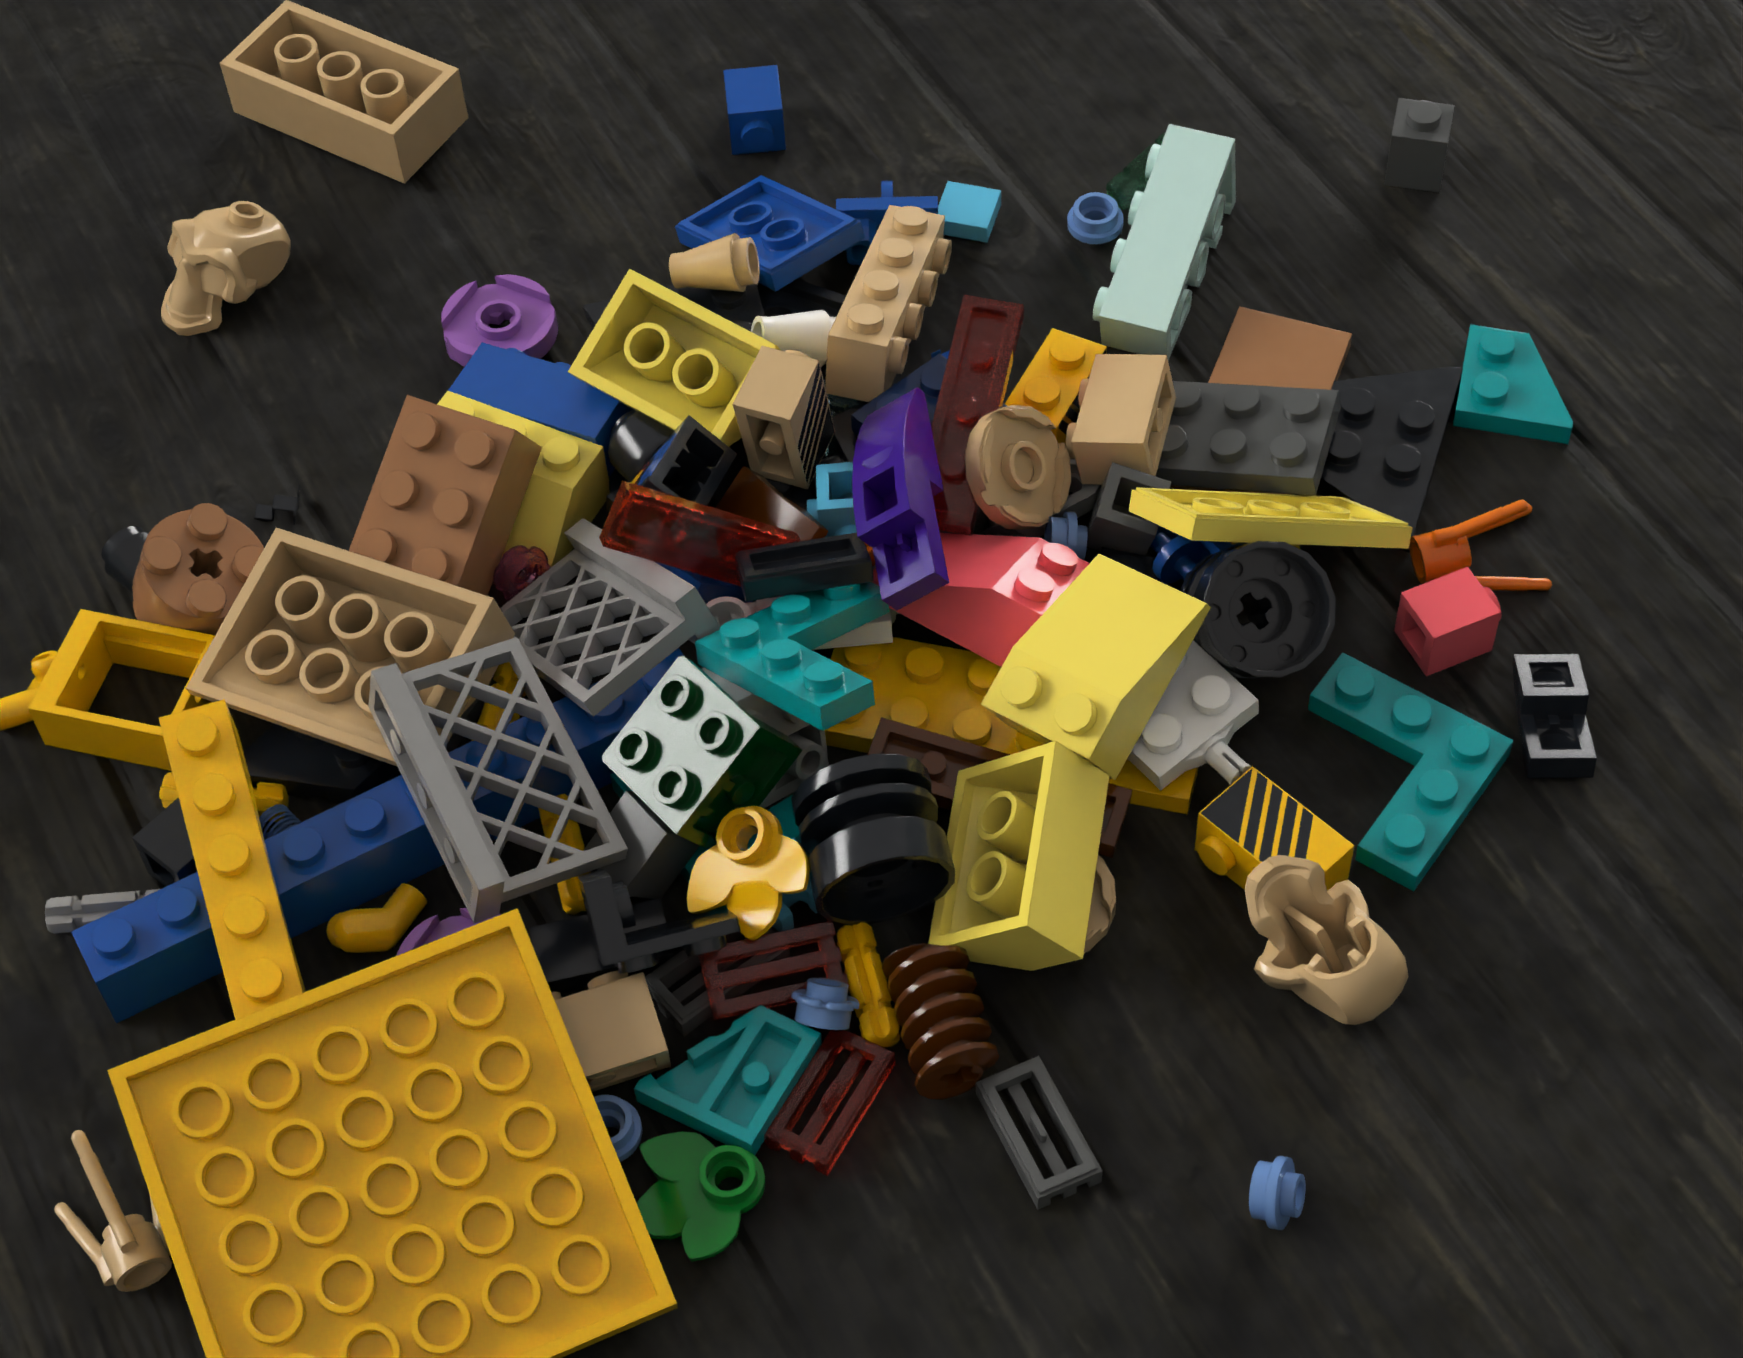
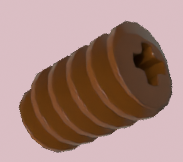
(939, 1018)

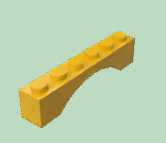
(231, 857)

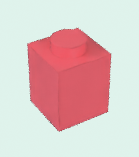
(1447, 621)

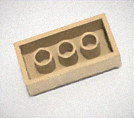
(345, 90)

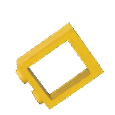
(80, 669)

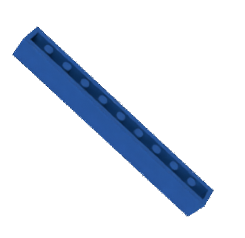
(330, 862)

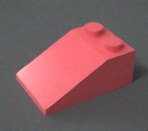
(994, 590)

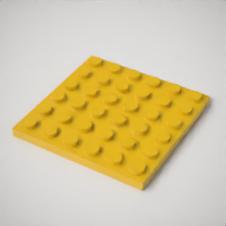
(394, 1168)

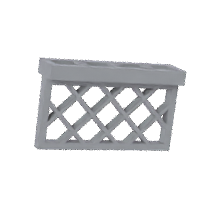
(629, 585)
(448, 807)

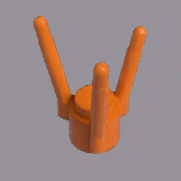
(1448, 550)

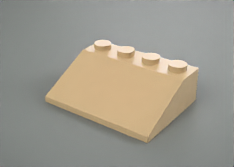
(319, 624)

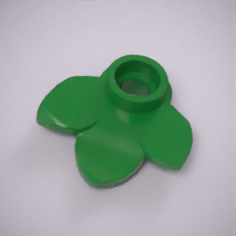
(688, 1195)

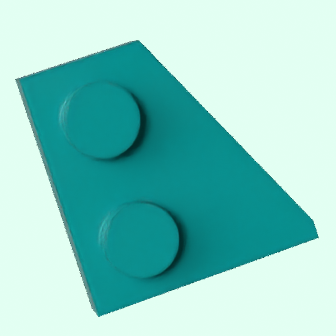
(1509, 388)
(735, 1079)

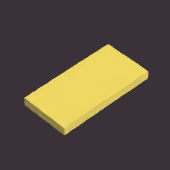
(1269, 517)

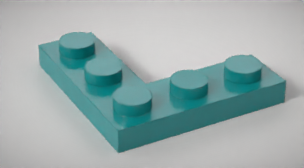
(775, 657)
(1450, 755)

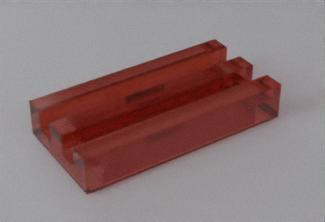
(827, 956)
(805, 1146)

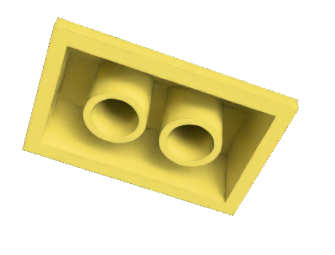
(668, 357)
(565, 484)
(1023, 858)

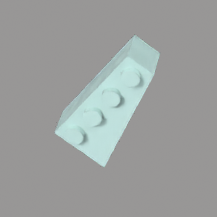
(1168, 241)

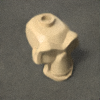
(218, 258)
(1322, 941)

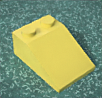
(1097, 663)

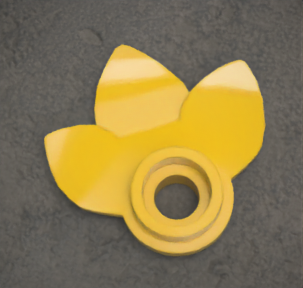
(750, 878)

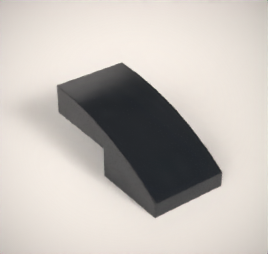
(1552, 716)

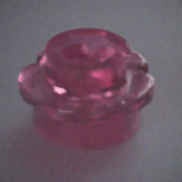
(512, 562)

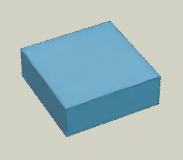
(969, 210)

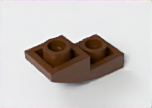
(758, 500)

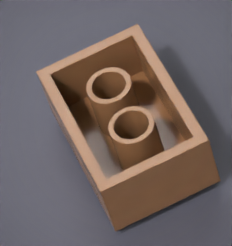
(446, 495)

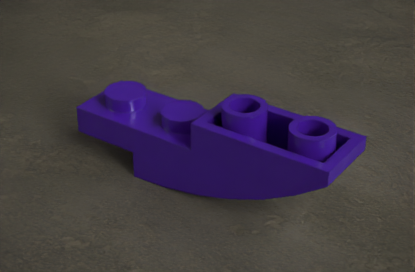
(894, 501)

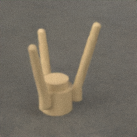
(132, 1249)

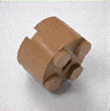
(193, 569)

